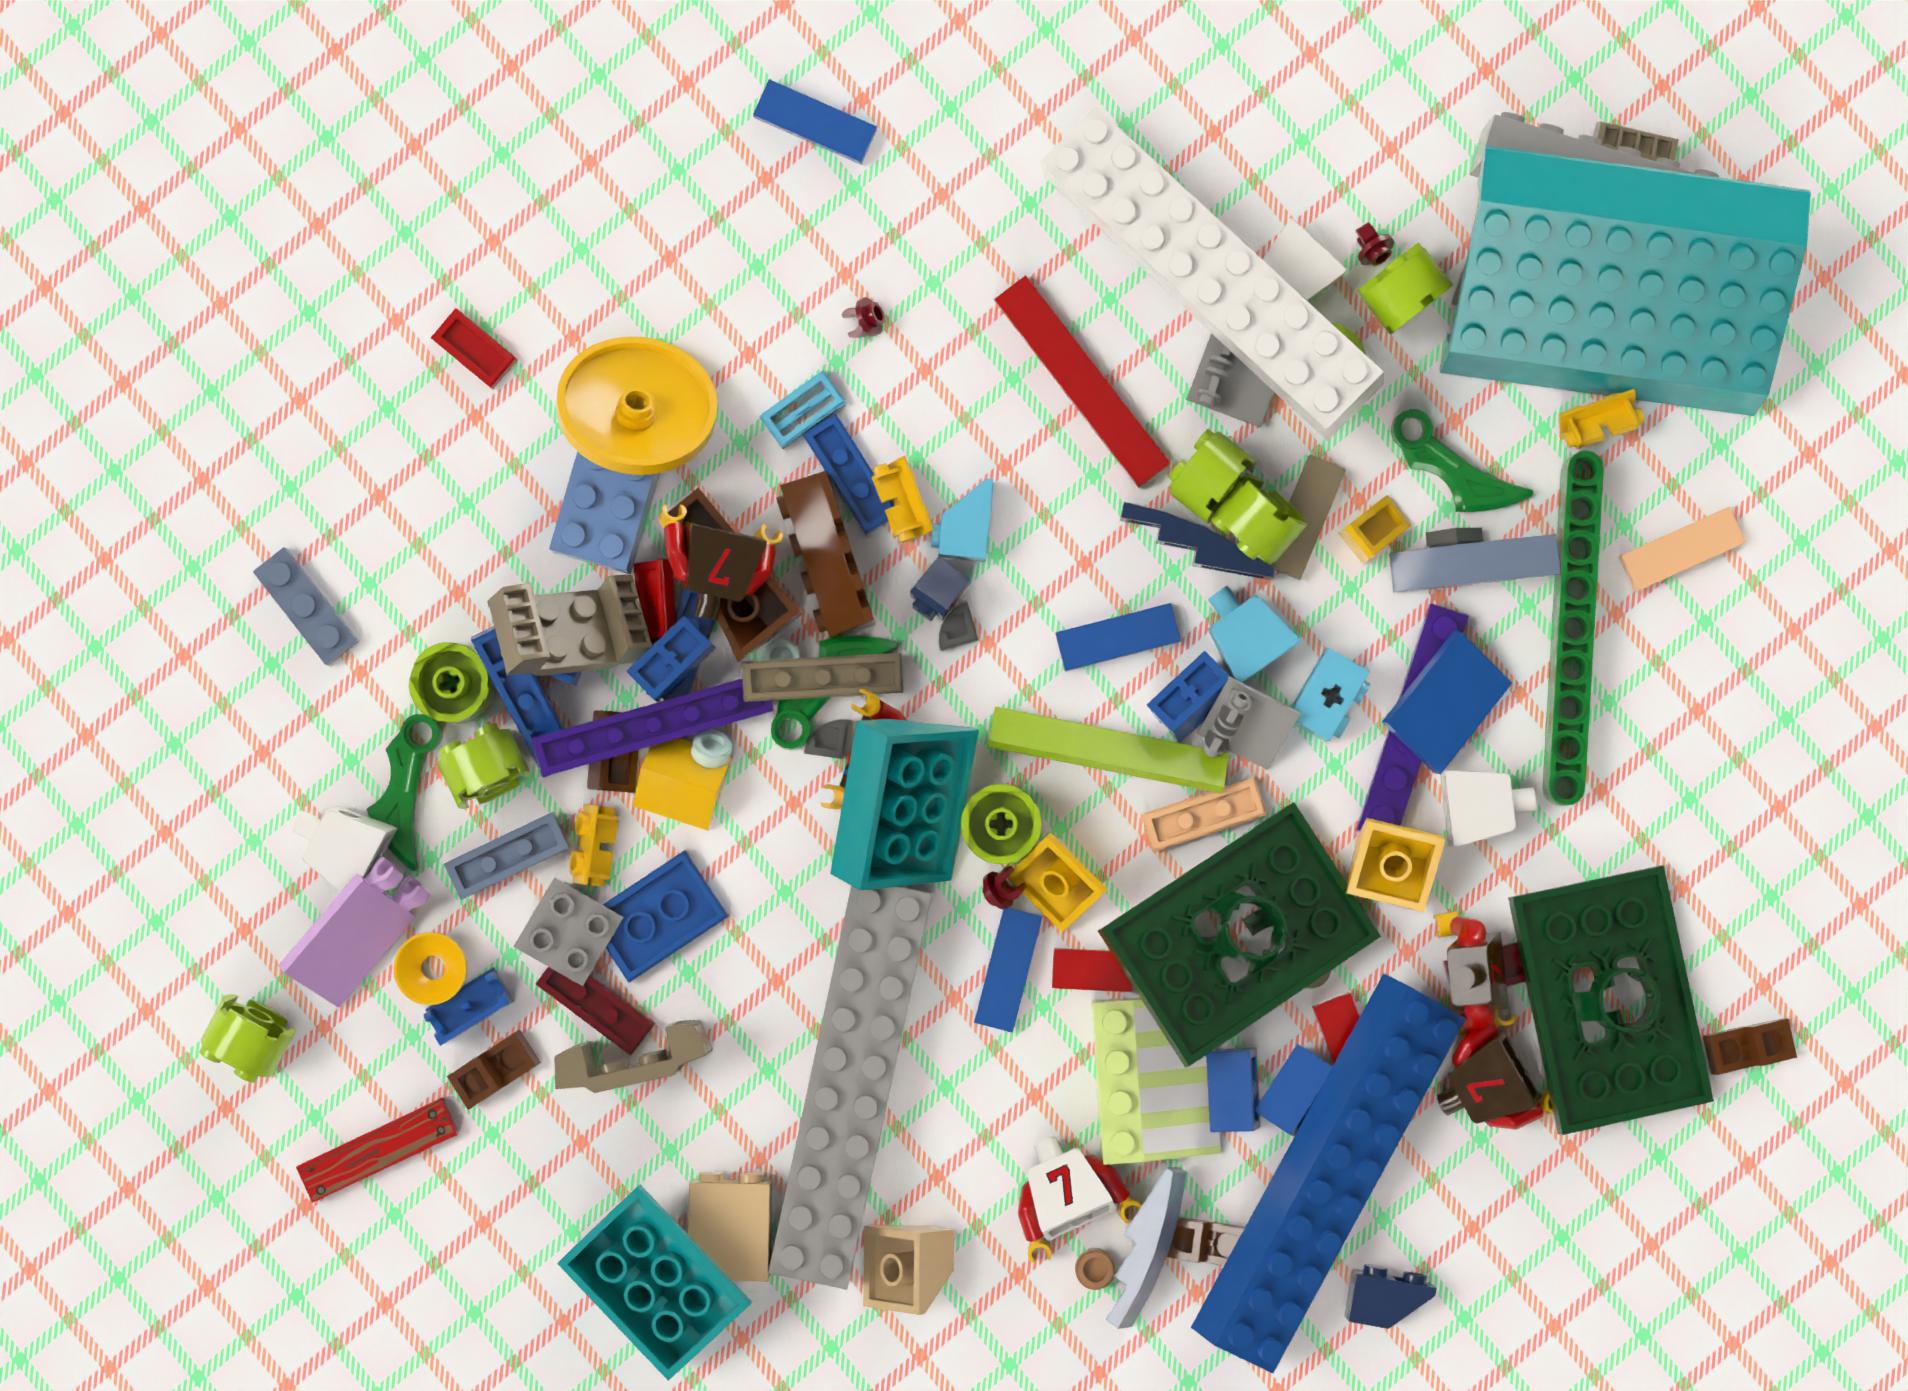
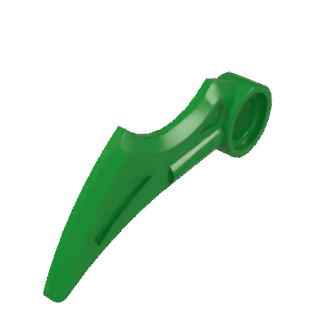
(1470, 486)
(806, 708)
(398, 802)

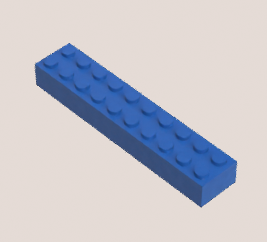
(1327, 1174)

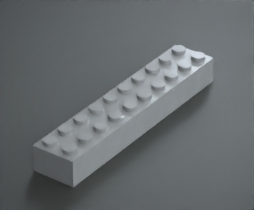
(850, 1085)

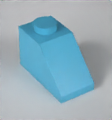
(966, 526)

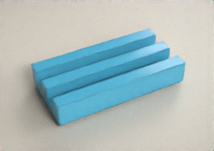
(830, 390)

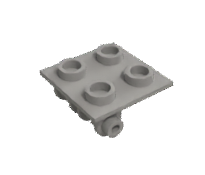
(1229, 385)
(1246, 724)
(568, 931)

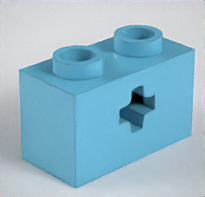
(1330, 672)

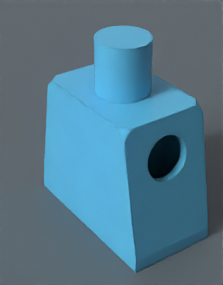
(1248, 634)

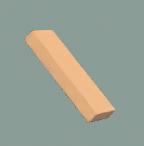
(1682, 549)
(1203, 814)

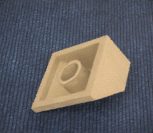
(906, 1266)

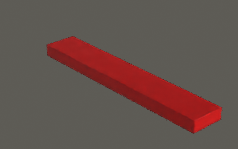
(1081, 381)

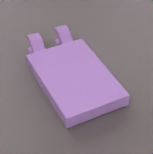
(354, 932)

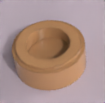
(1095, 1268)

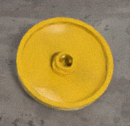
(636, 405)

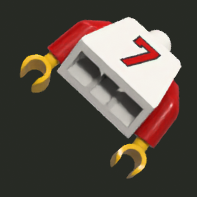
(1067, 1194)

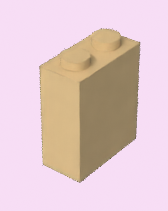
(733, 1223)

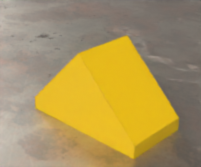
(1374, 529)

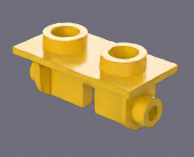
(1583, 424)
(909, 515)
(588, 859)

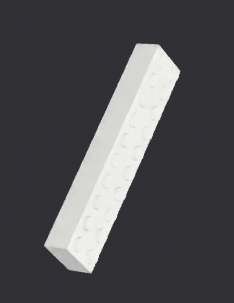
(1212, 273)

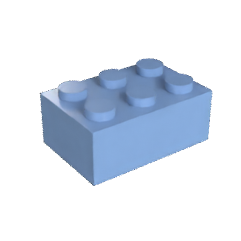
(603, 515)

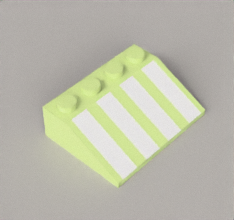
(1144, 1093)

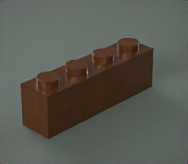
(827, 555)
(759, 615)

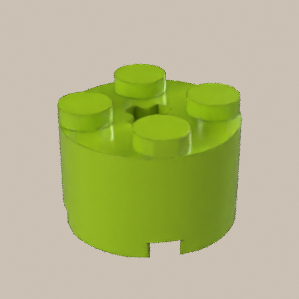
(1404, 288)
(1209, 474)
(1259, 519)
(431, 675)
(482, 766)
(1017, 840)
(246, 1038)

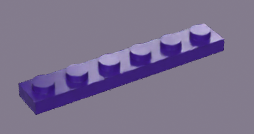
(644, 727)
(1397, 763)

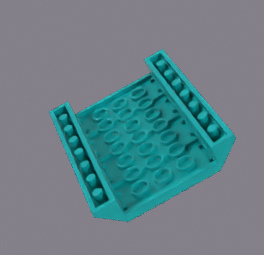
(1627, 281)

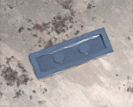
(305, 606)
(507, 855)

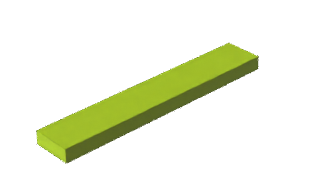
(1107, 750)

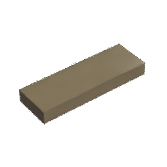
(1313, 500)

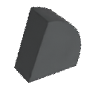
(1453, 536)
(957, 628)
(829, 740)

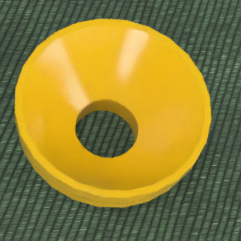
(410, 974)

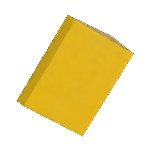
(679, 786)
(1394, 864)
(1057, 882)

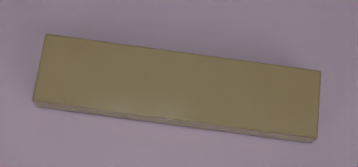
(821, 677)

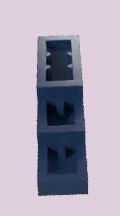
(1209, 548)

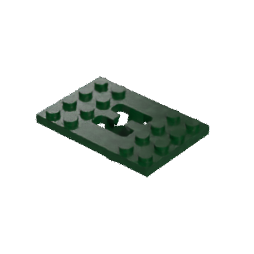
(1182, 973)
(1625, 1071)

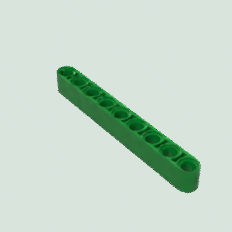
(1584, 612)

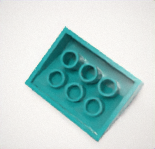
(903, 803)
(654, 1282)

